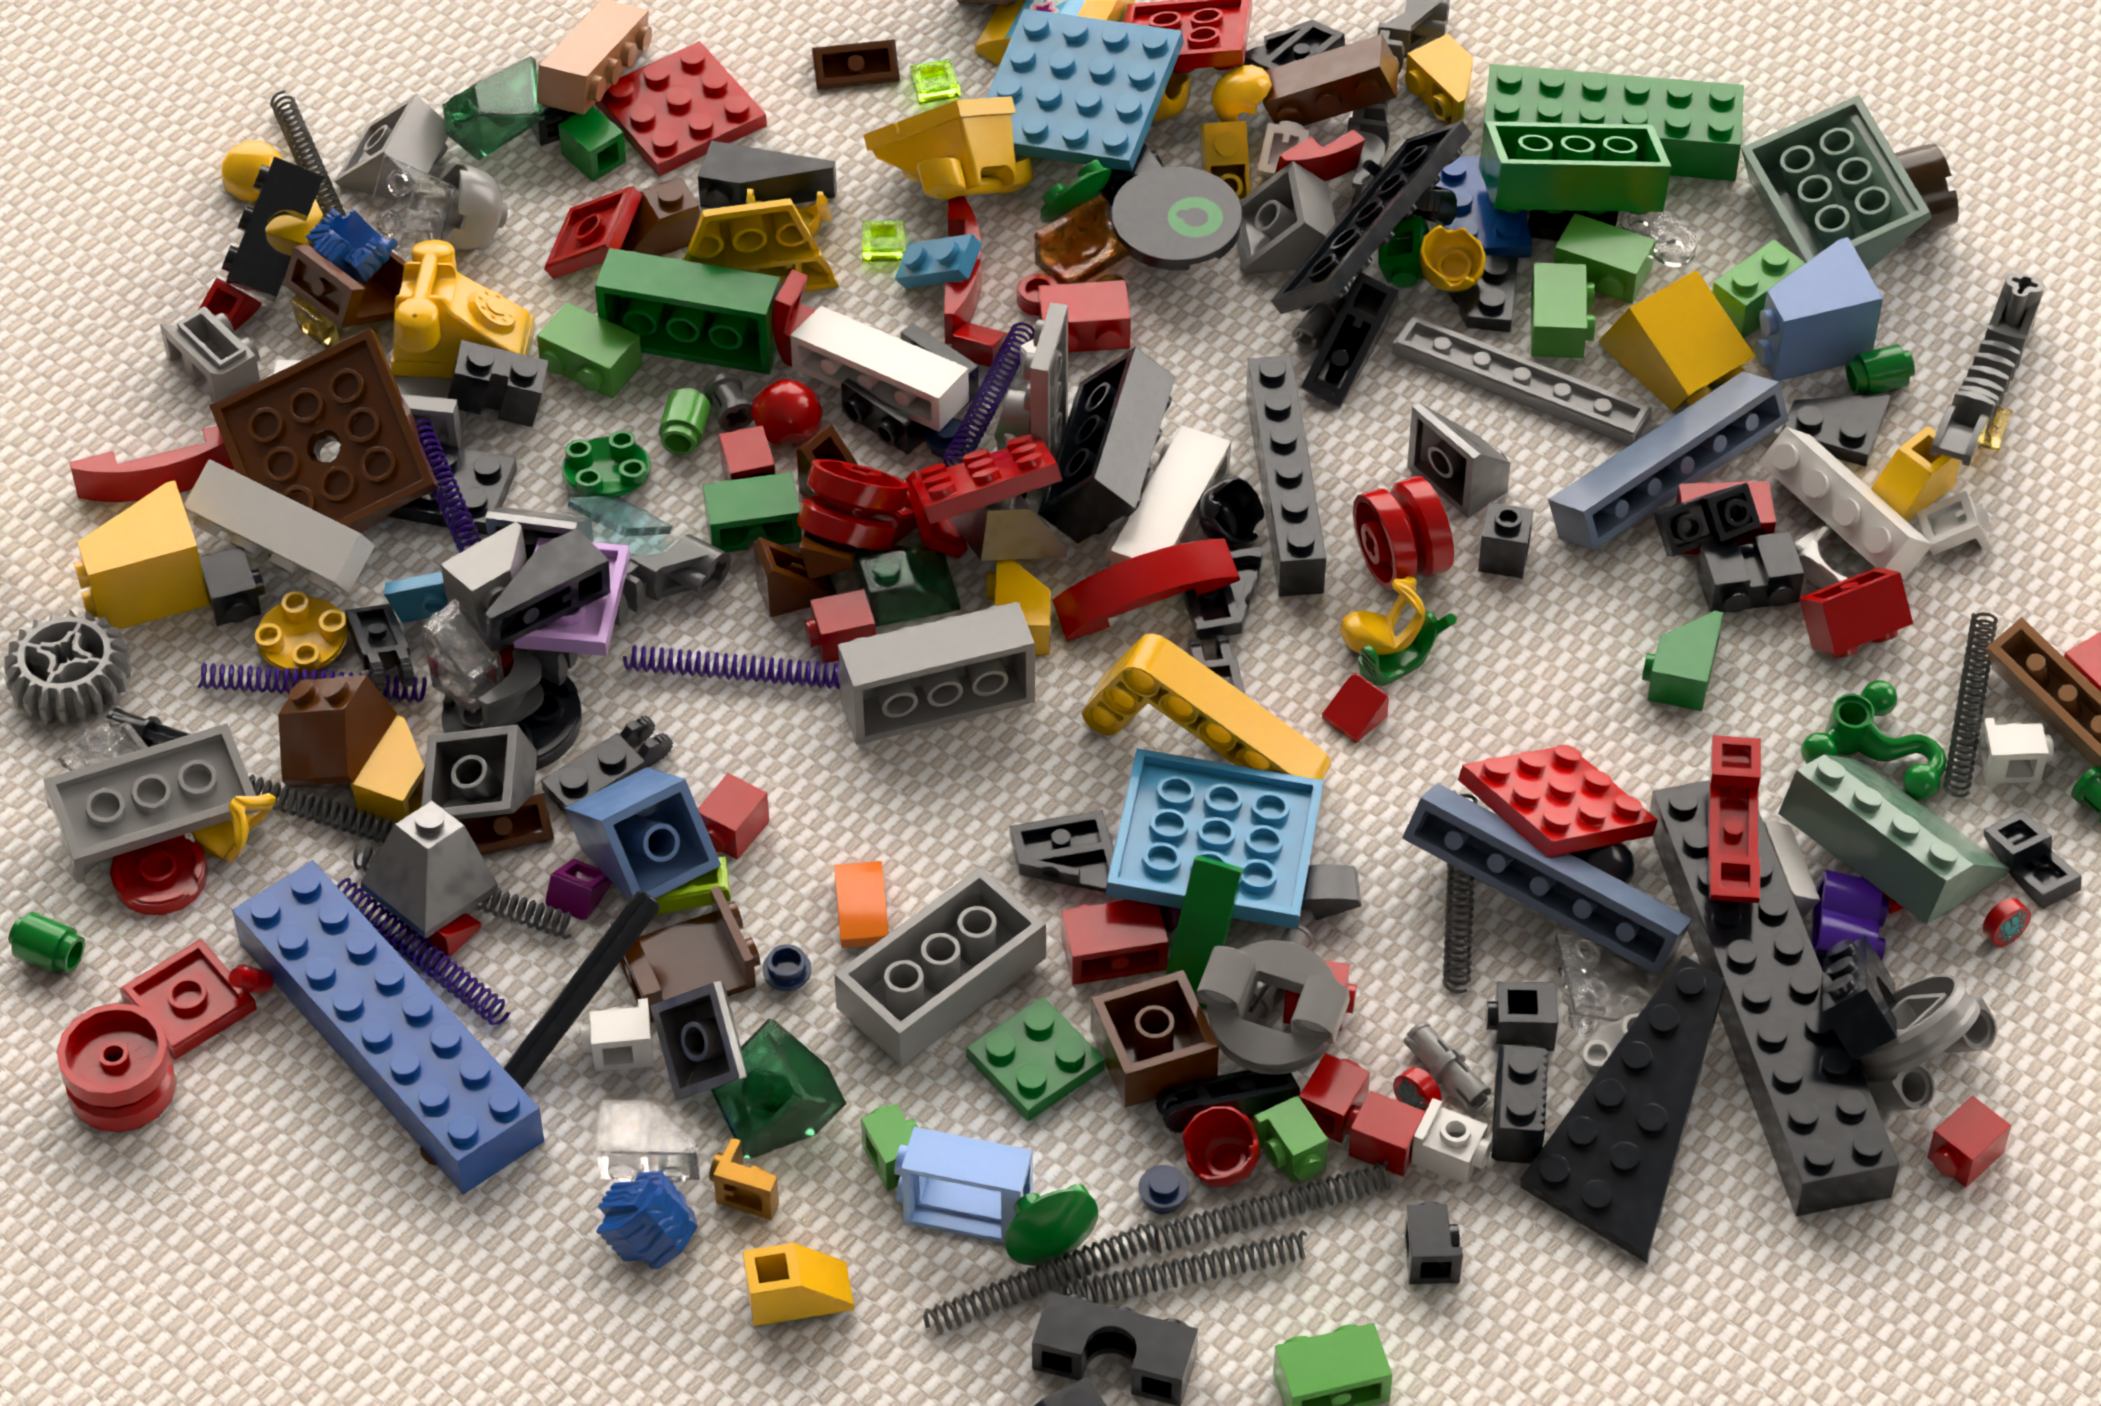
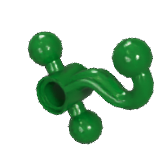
(1852, 731)

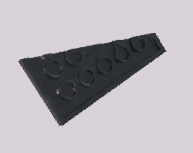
(1624, 1133)

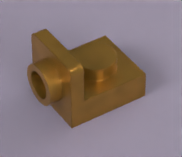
(743, 1187)

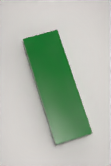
(1204, 917)

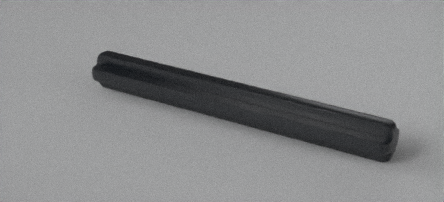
(581, 988)

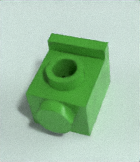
(881, 1137)
(1292, 1139)

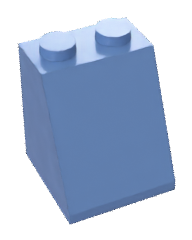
(1819, 315)
(644, 833)

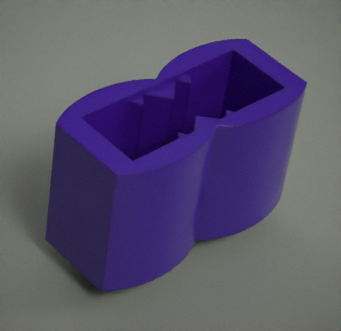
(1847, 910)

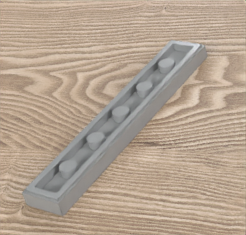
(1522, 380)

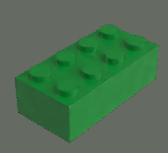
(1574, 167)
(691, 309)

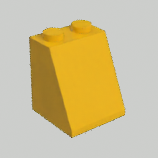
(1678, 342)
(142, 563)

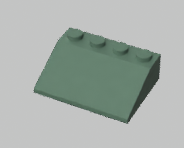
(1835, 182)
(1888, 836)

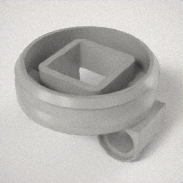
(1228, 990)
(1931, 1019)

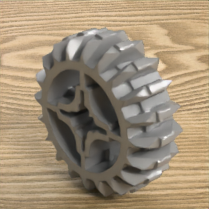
(72, 677)

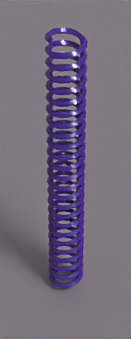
(997, 400)
(439, 499)
(743, 670)
(285, 687)
(428, 962)

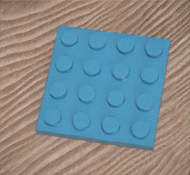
(1084, 86)
(1222, 813)

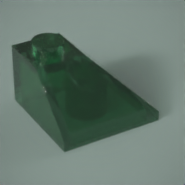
(494, 109)
(906, 583)
(783, 1097)

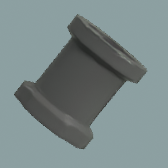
(729, 402)

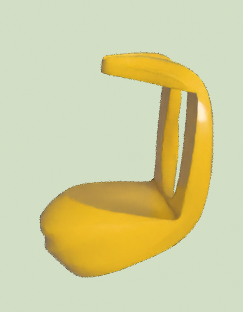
(1376, 630)
(230, 837)

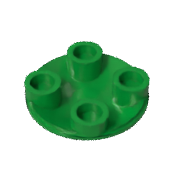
(1062, 200)
(606, 465)
(1050, 1225)

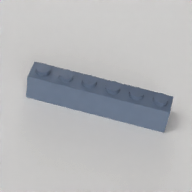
(1670, 455)
(1555, 885)

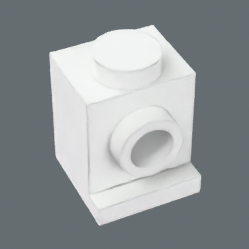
(2013, 752)
(619, 1038)
(1450, 1143)

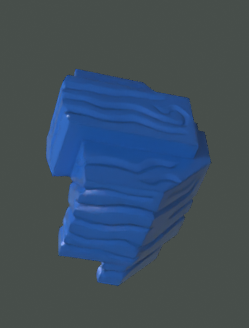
(351, 244)
(646, 1219)

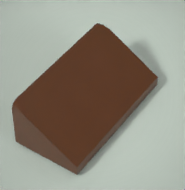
(855, 64)
(825, 556)
(503, 832)

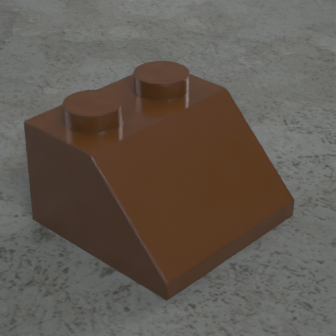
(331, 729)

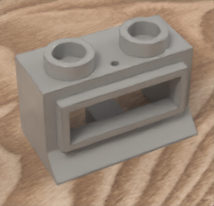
(224, 375)

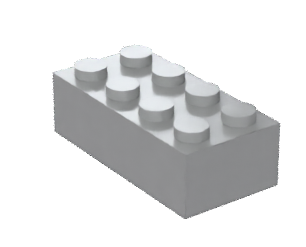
(937, 672)
(940, 966)

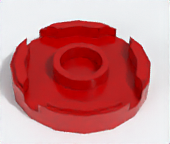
(160, 876)

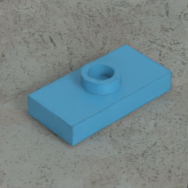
(416, 596)

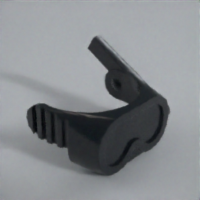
(1435, 205)

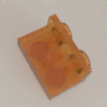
(1078, 244)

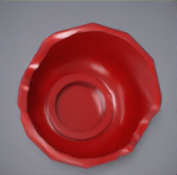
(788, 412)
(1221, 1146)

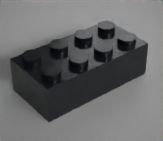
(1108, 445)

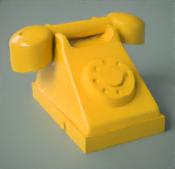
(956, 149)
(442, 308)

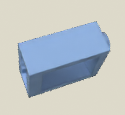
(939, 1178)

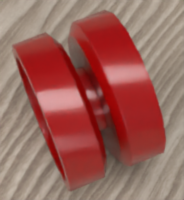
(852, 504)
(1403, 531)
(116, 1067)

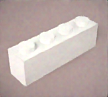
(895, 371)
(1172, 495)
(1844, 502)
(279, 527)

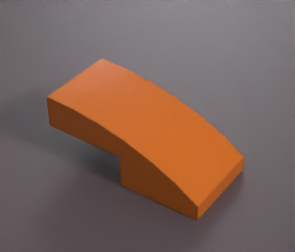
(861, 903)

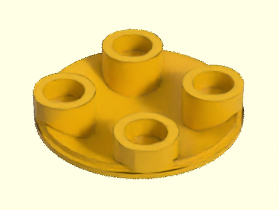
(302, 633)

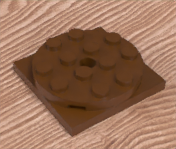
(340, 397)

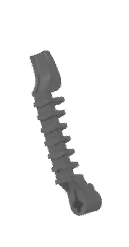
(1402, 35)
(1994, 366)
(684, 567)

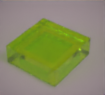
(934, 81)
(883, 240)

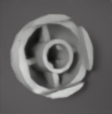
(475, 208)

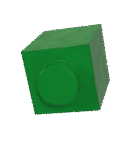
(592, 143)

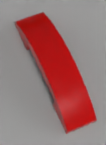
(962, 297)
(106, 481)
(1142, 581)
(1734, 819)

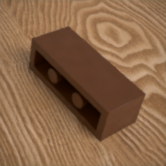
(1333, 82)

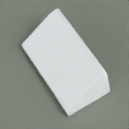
(1793, 865)

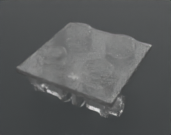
(409, 205)
(1597, 983)

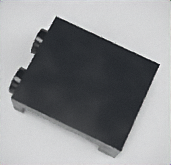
(885, 420)

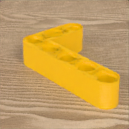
(1203, 705)

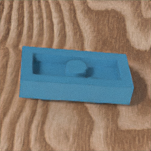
(938, 261)

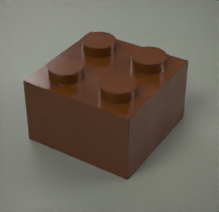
(1153, 1037)

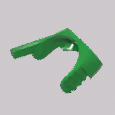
(1390, 667)

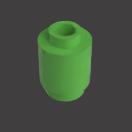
(684, 421)

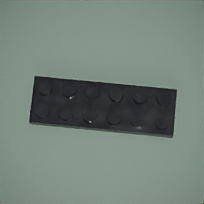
(1372, 219)

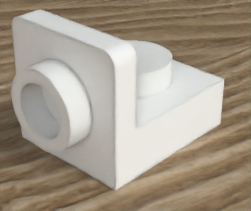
(1277, 141)
(1954, 523)

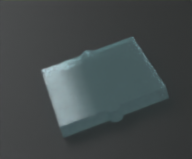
(620, 516)

